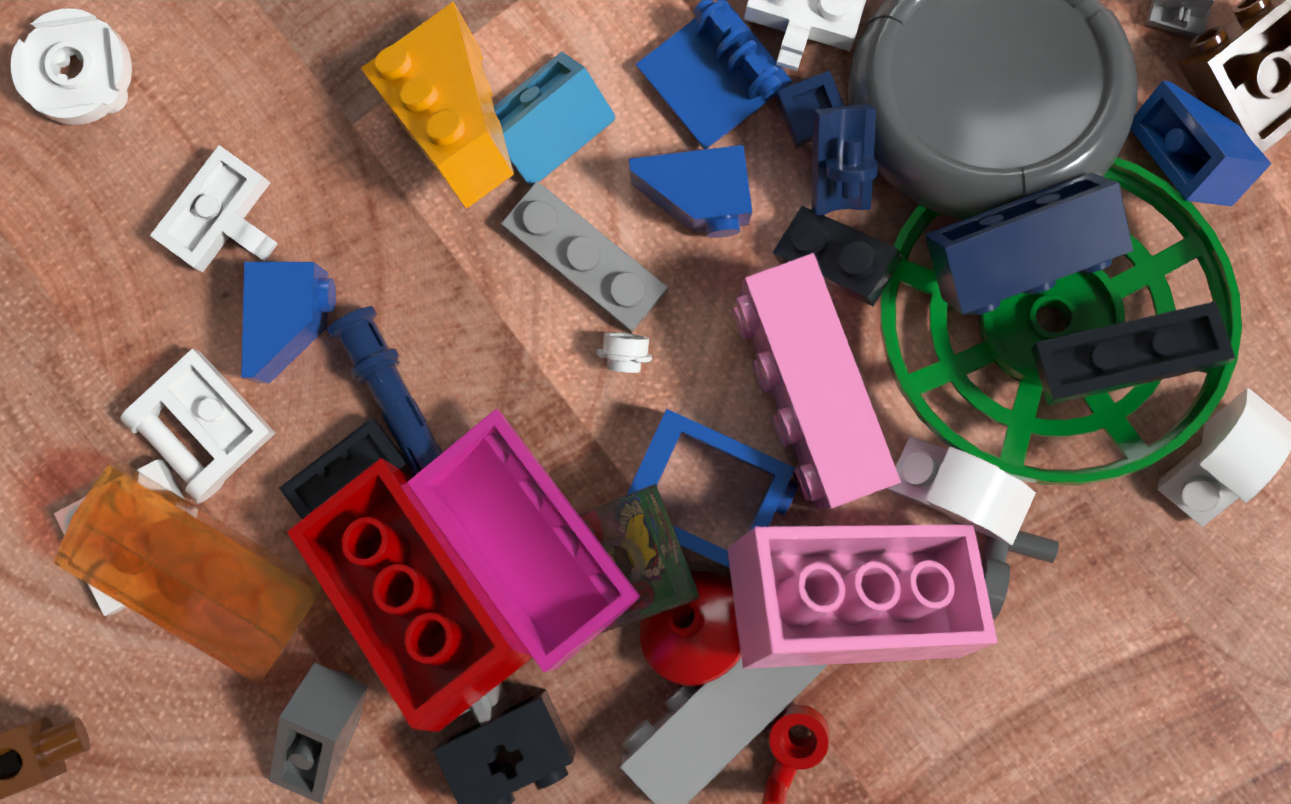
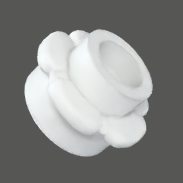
(625, 351)

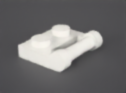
(210, 412)

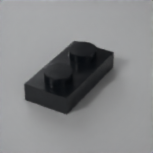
(844, 255)

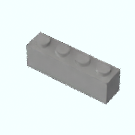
(708, 729)

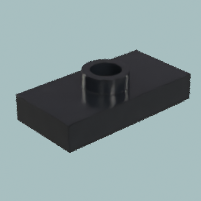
(340, 466)

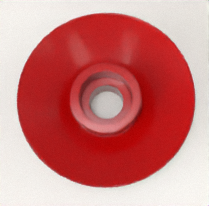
(706, 646)

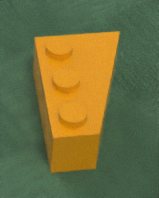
(445, 103)

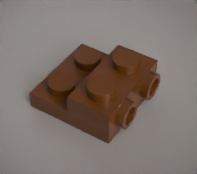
(1247, 69)

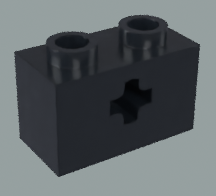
(531, 727)

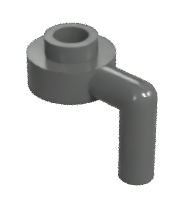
(996, 569)

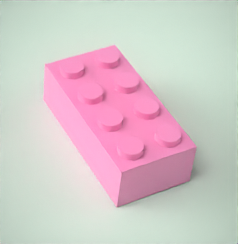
(814, 383)
(859, 594)

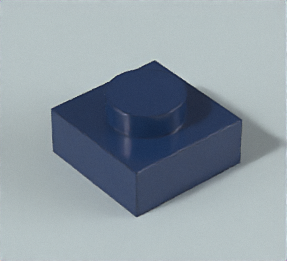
(800, 100)

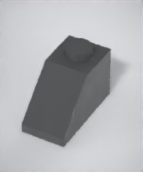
(316, 731)

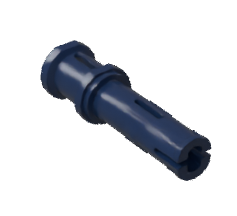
(376, 366)

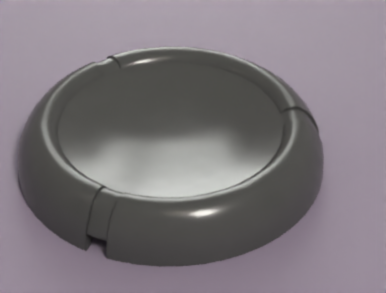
(993, 97)

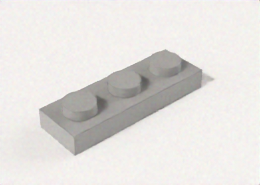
(584, 257)

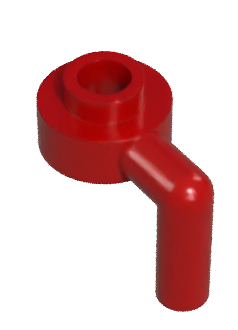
(794, 753)

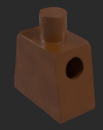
(41, 750)

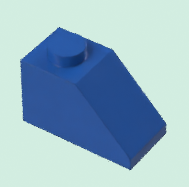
(1197, 147)
(698, 188)
(282, 314)

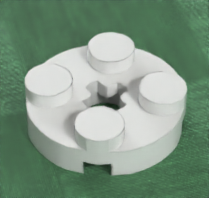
(97, 88)

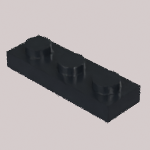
(1132, 353)

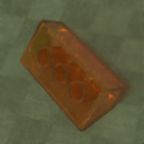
(186, 571)

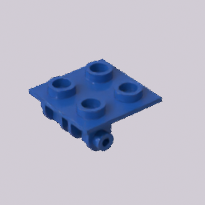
(713, 72)

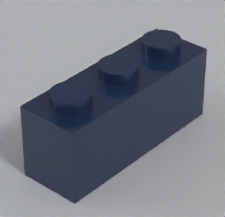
(1030, 243)

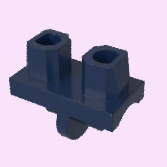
(843, 158)

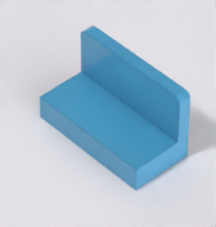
(551, 117)

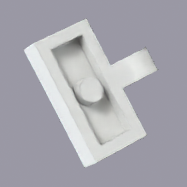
(819, 20)
(213, 211)

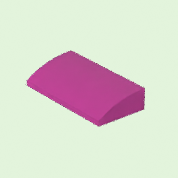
(523, 541)

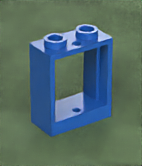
(775, 499)

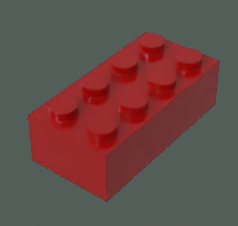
(408, 598)

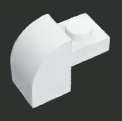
(1236, 458)
(963, 489)

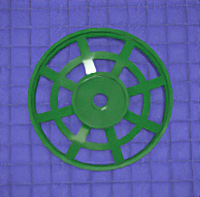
(1087, 304)

